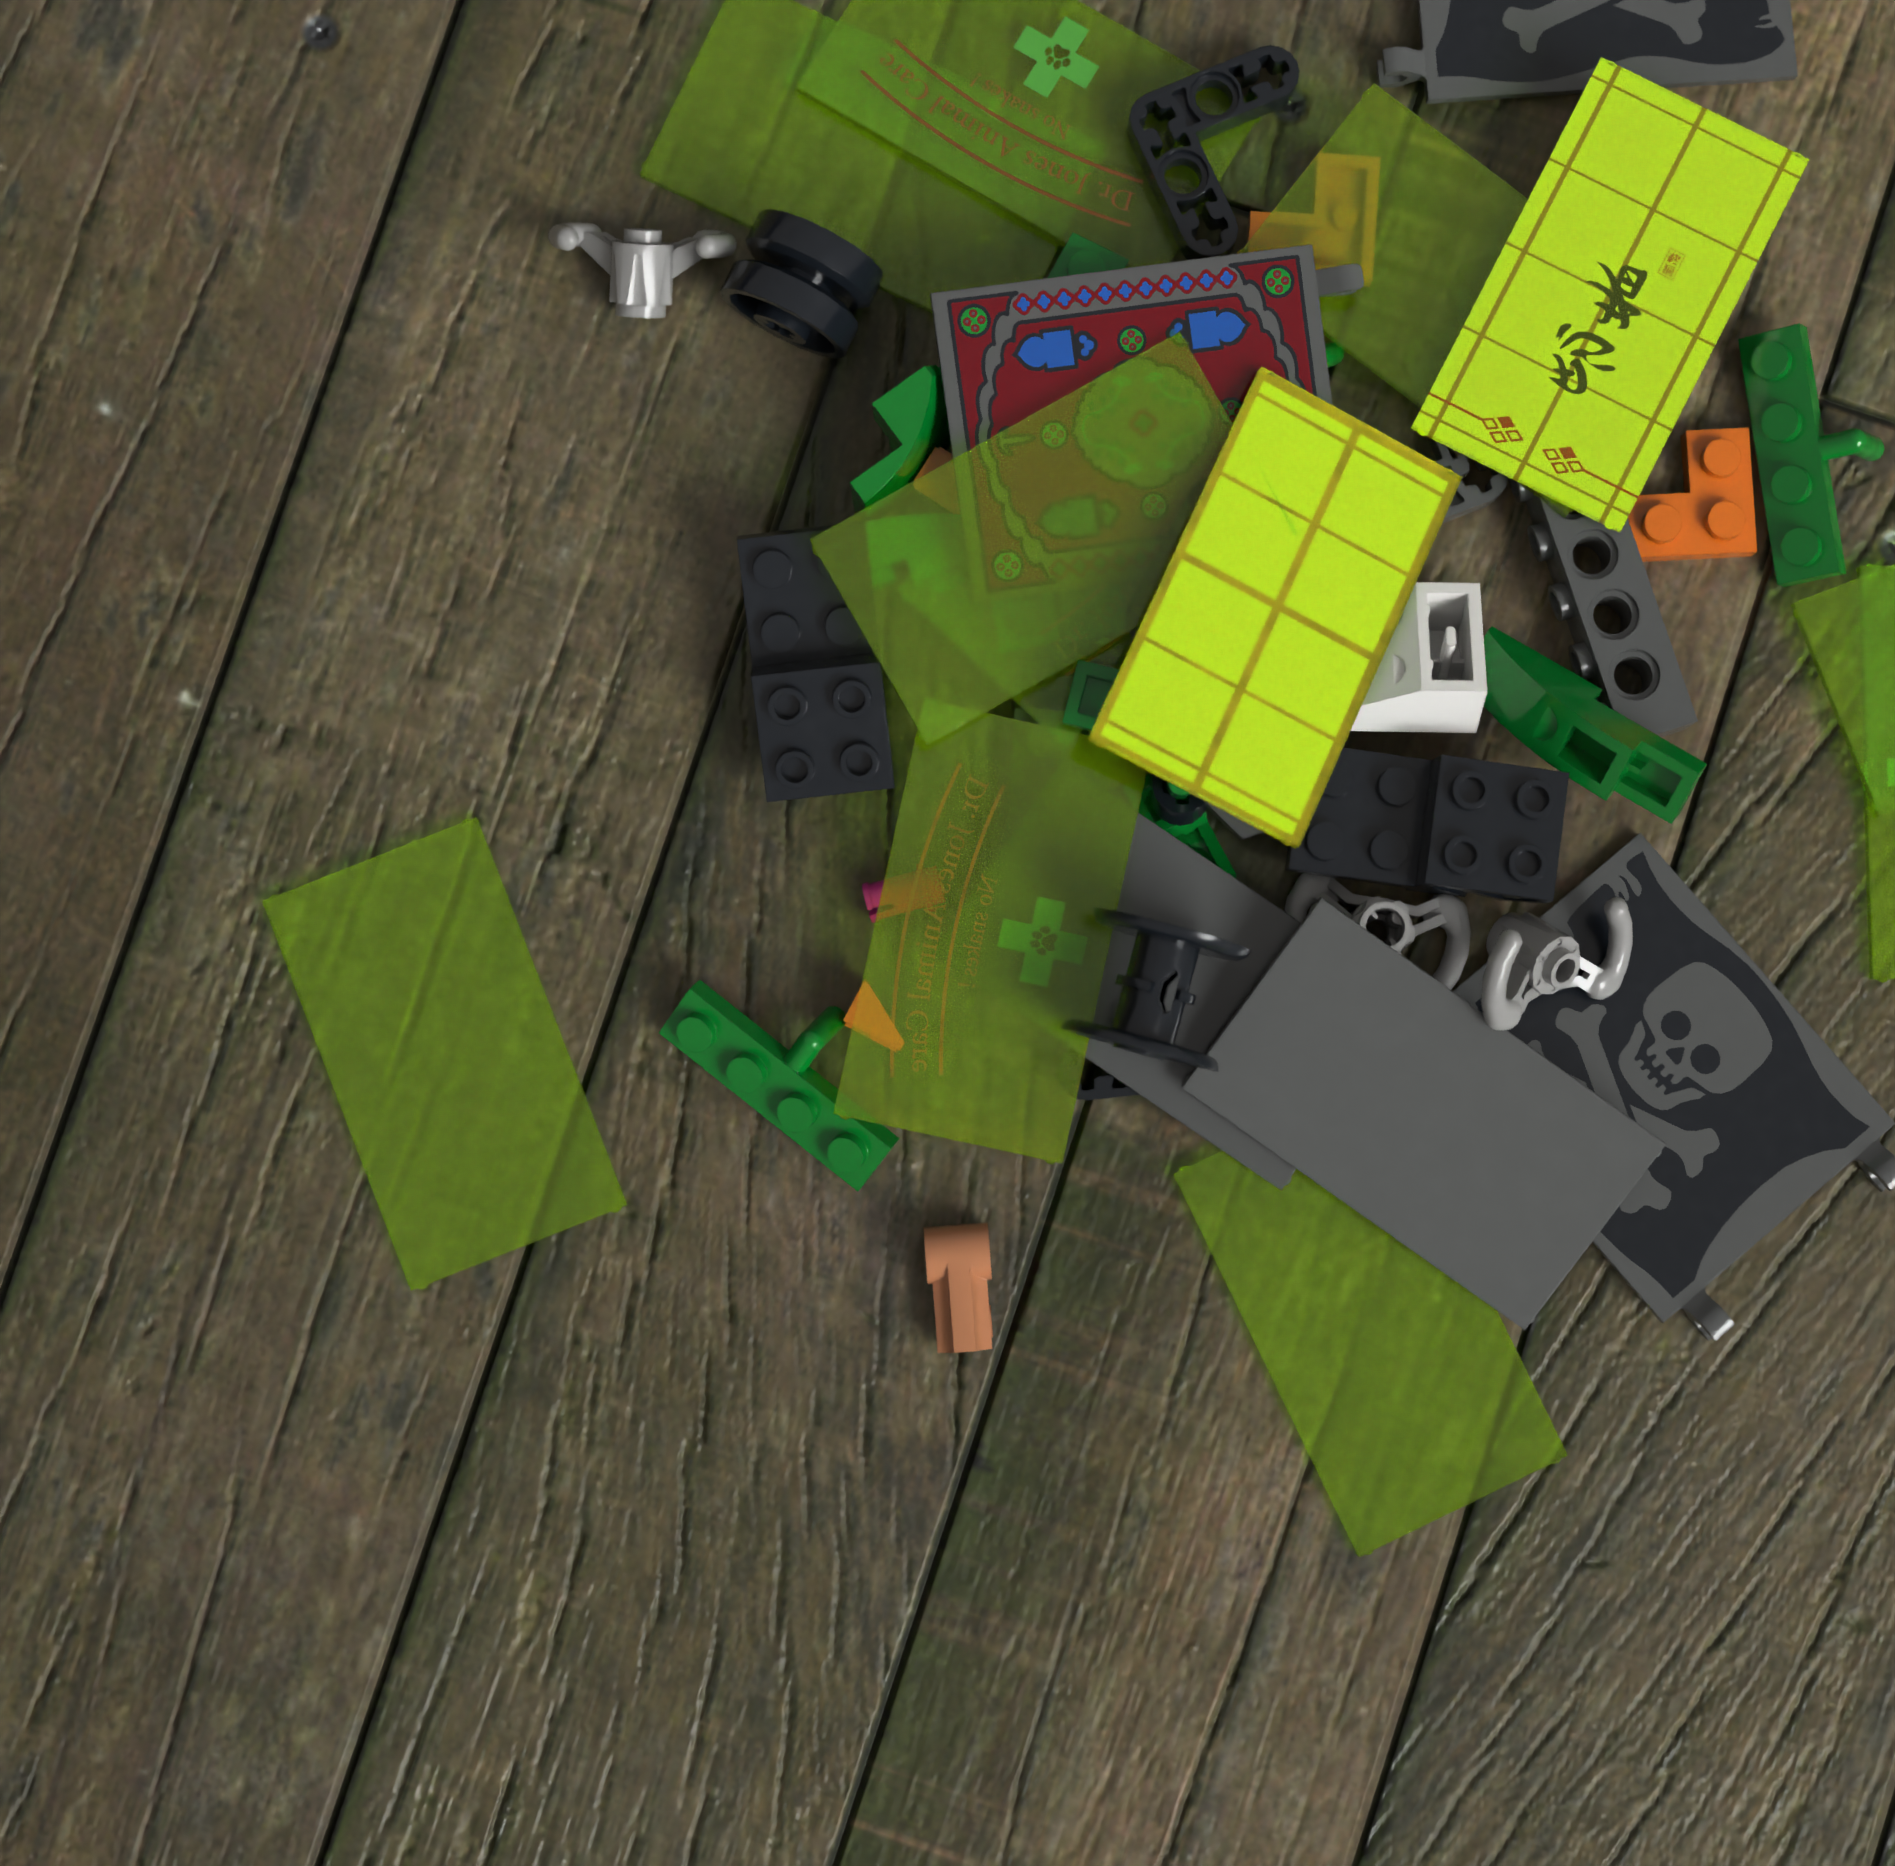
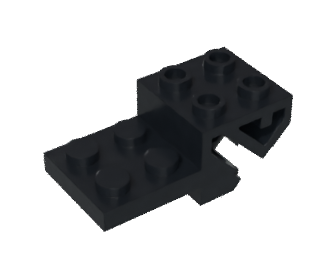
(810, 675)
(1438, 826)

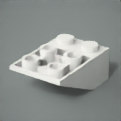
(1432, 665)

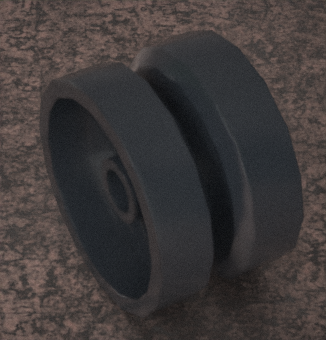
(802, 283)

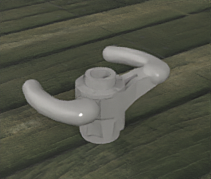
(641, 264)
(1441, 910)
(1538, 959)

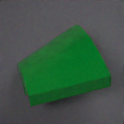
(915, 424)

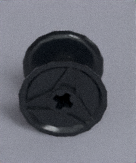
(1157, 959)

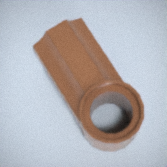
(959, 1271)

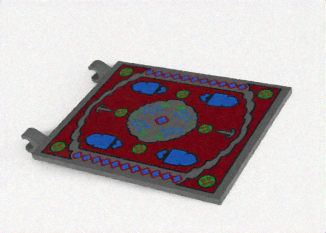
(1040, 339)

